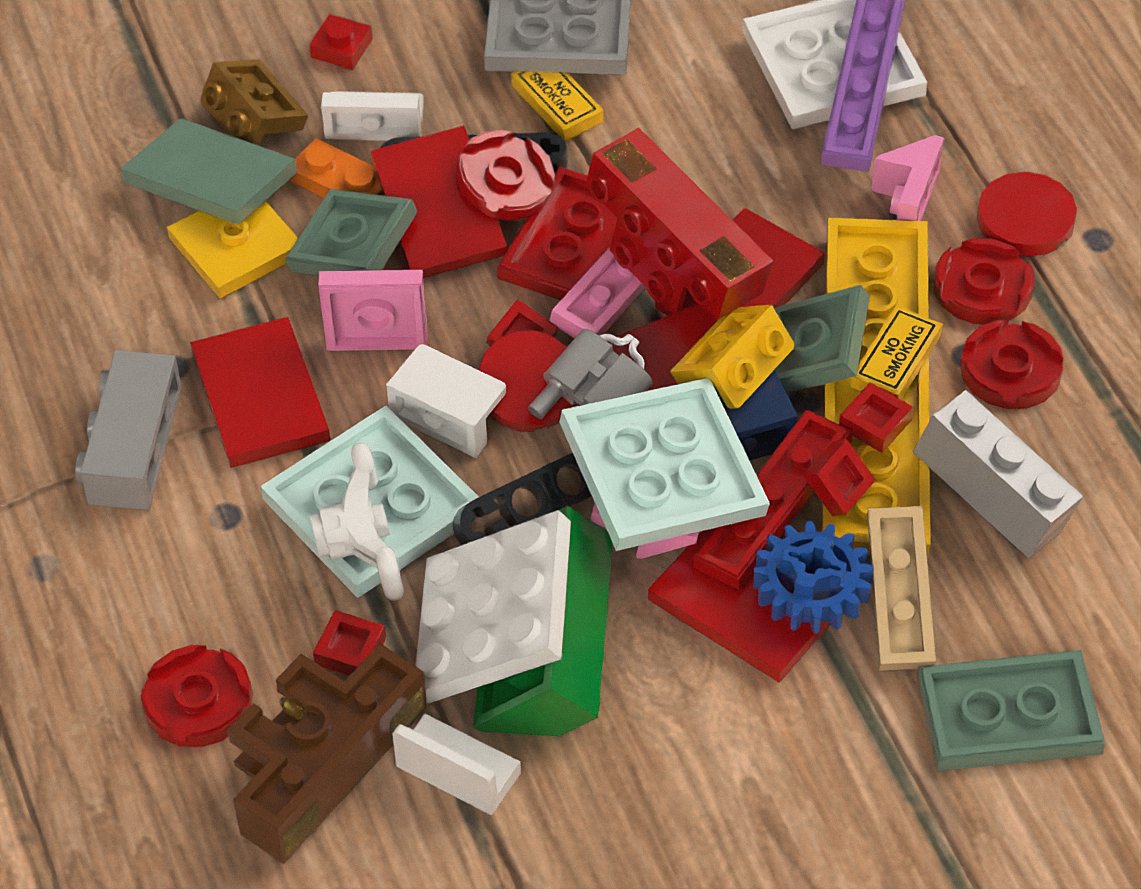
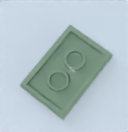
(209, 171)
(1010, 710)

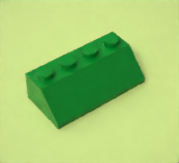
(566, 691)

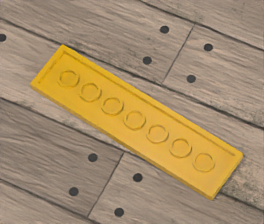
(892, 267)

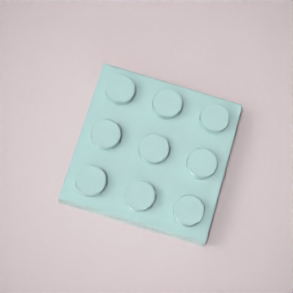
(663, 463)
(412, 485)

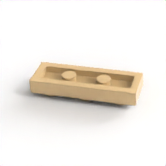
(901, 588)

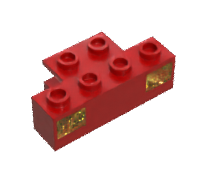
(673, 231)

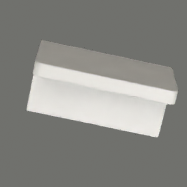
(371, 115)
(444, 398)
(455, 763)

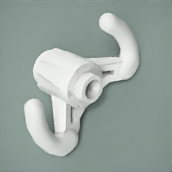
(356, 525)

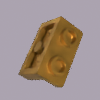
(250, 101)

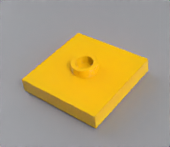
(230, 253)

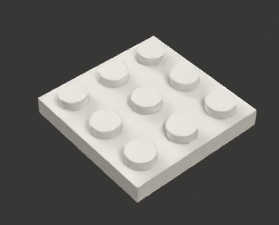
(804, 54)
(494, 607)

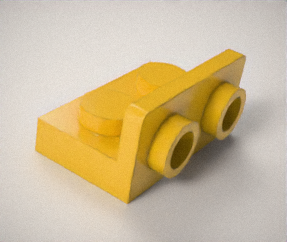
(737, 353)

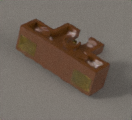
(318, 744)

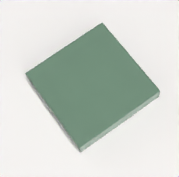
(351, 233)
(825, 338)

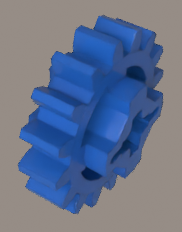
(812, 577)

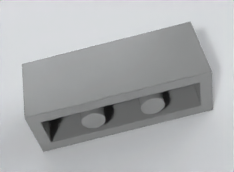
(129, 430)
(997, 473)

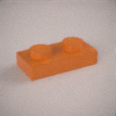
(327, 168)

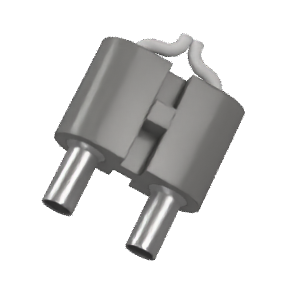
(592, 373)

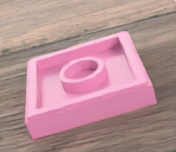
(373, 309)

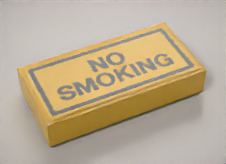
(558, 101)
(898, 352)

